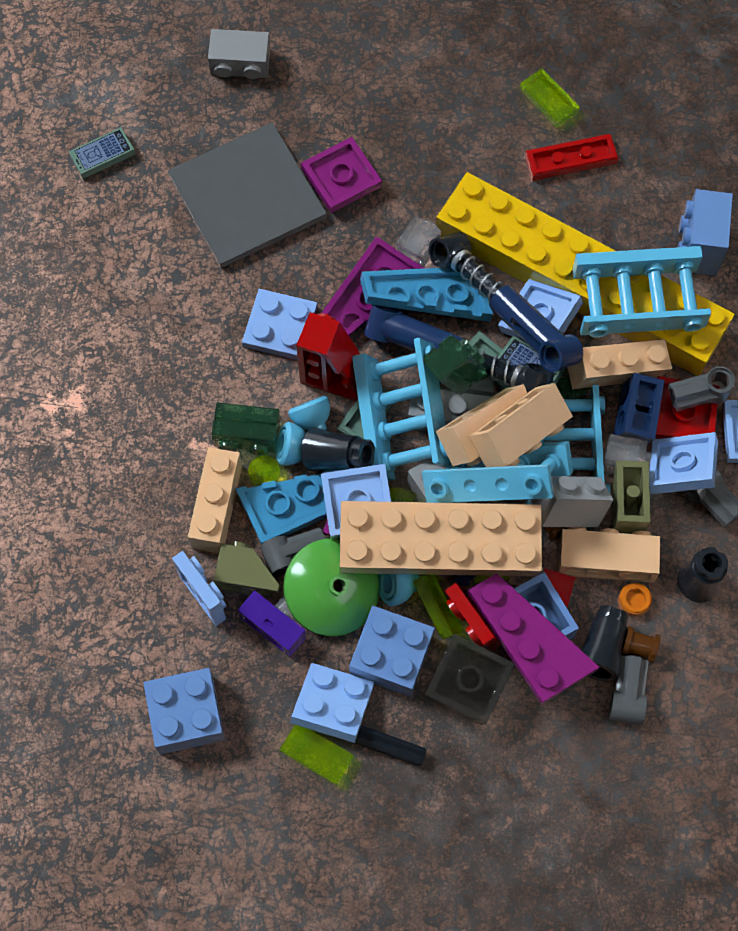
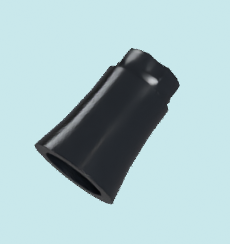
(334, 450)
(703, 575)
(606, 642)

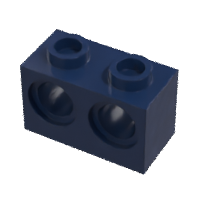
(639, 407)

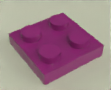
(341, 174)

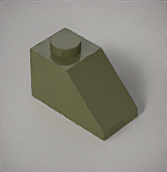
(630, 497)
(243, 572)

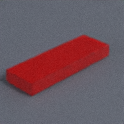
(571, 157)

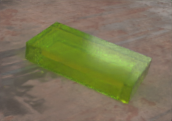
(549, 97)
(436, 605)
(316, 753)

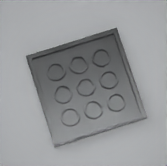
(247, 195)

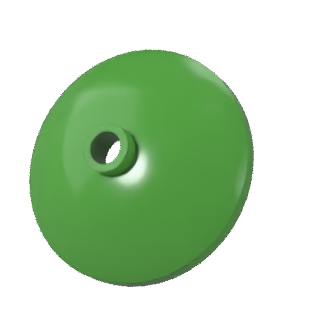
(312, 596)

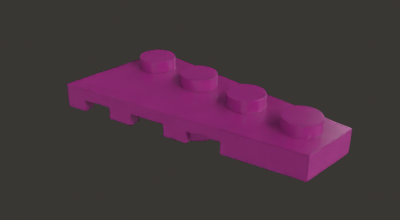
(348, 302)
(533, 643)

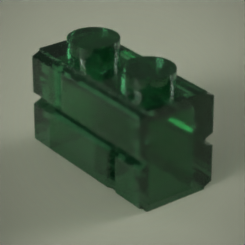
(456, 364)
(246, 428)

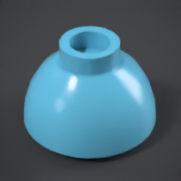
(311, 413)
(289, 444)
(396, 588)

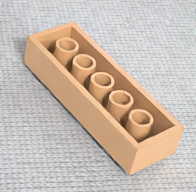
(440, 538)

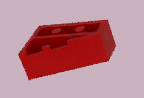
(326, 356)

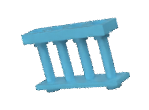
(640, 262)
(374, 402)
(596, 407)
(480, 483)

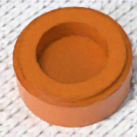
(635, 599)

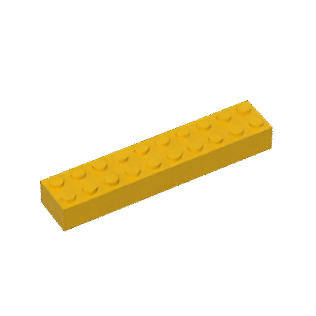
(544, 250)

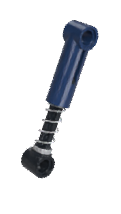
(391, 326)
(553, 347)

